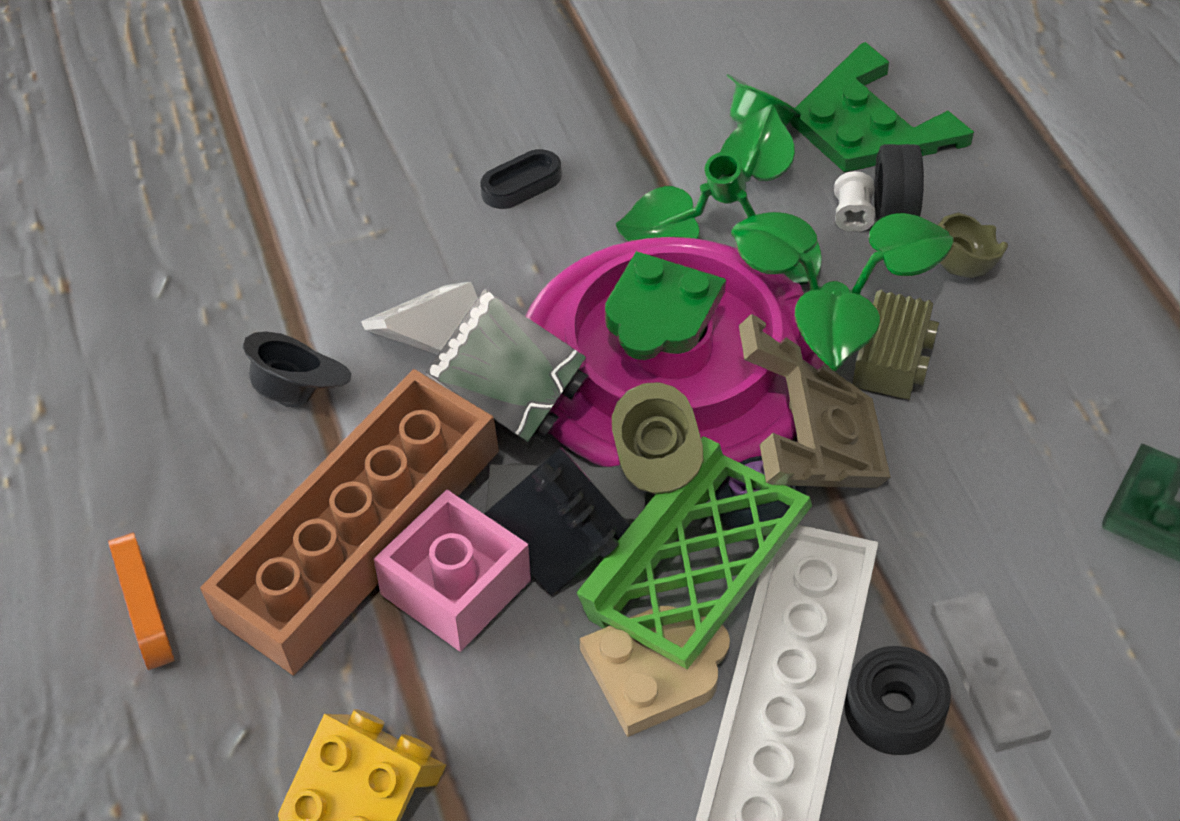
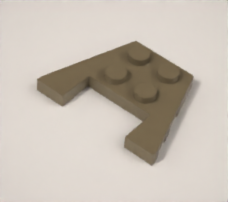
(832, 419)

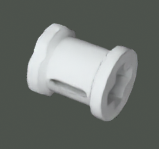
(855, 205)

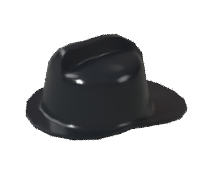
(289, 369)

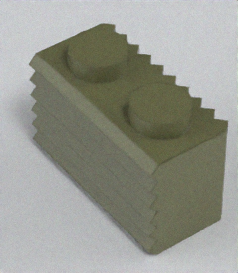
(894, 356)

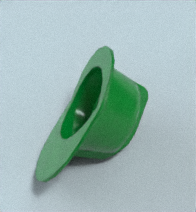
(750, 100)

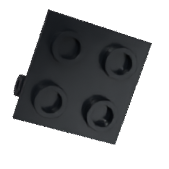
(560, 519)

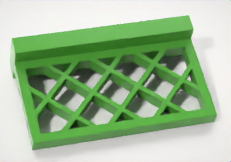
(654, 538)

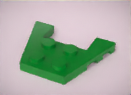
(853, 123)

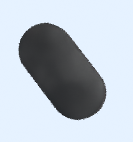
(520, 179)

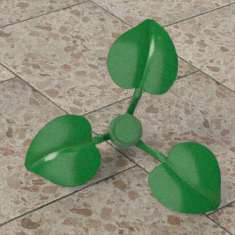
(756, 149)
(831, 316)

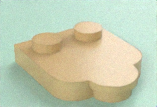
(646, 685)

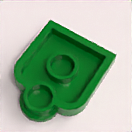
(661, 306)

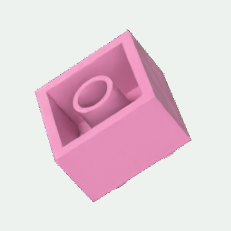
(453, 569)

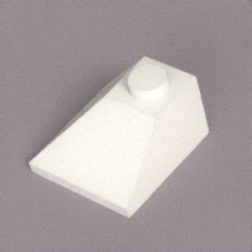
(427, 319)

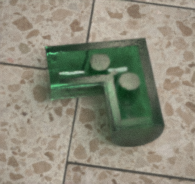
(1146, 504)

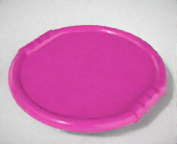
(729, 396)

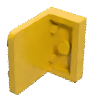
(358, 772)

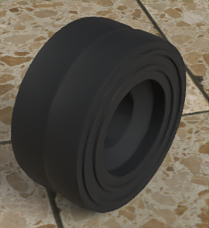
(898, 180)
(889, 729)

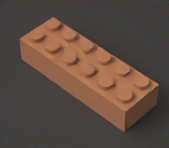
(319, 546)

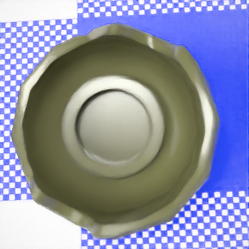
(973, 247)

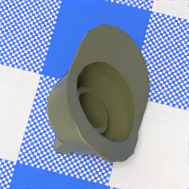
(657, 438)

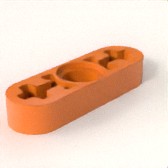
(141, 601)

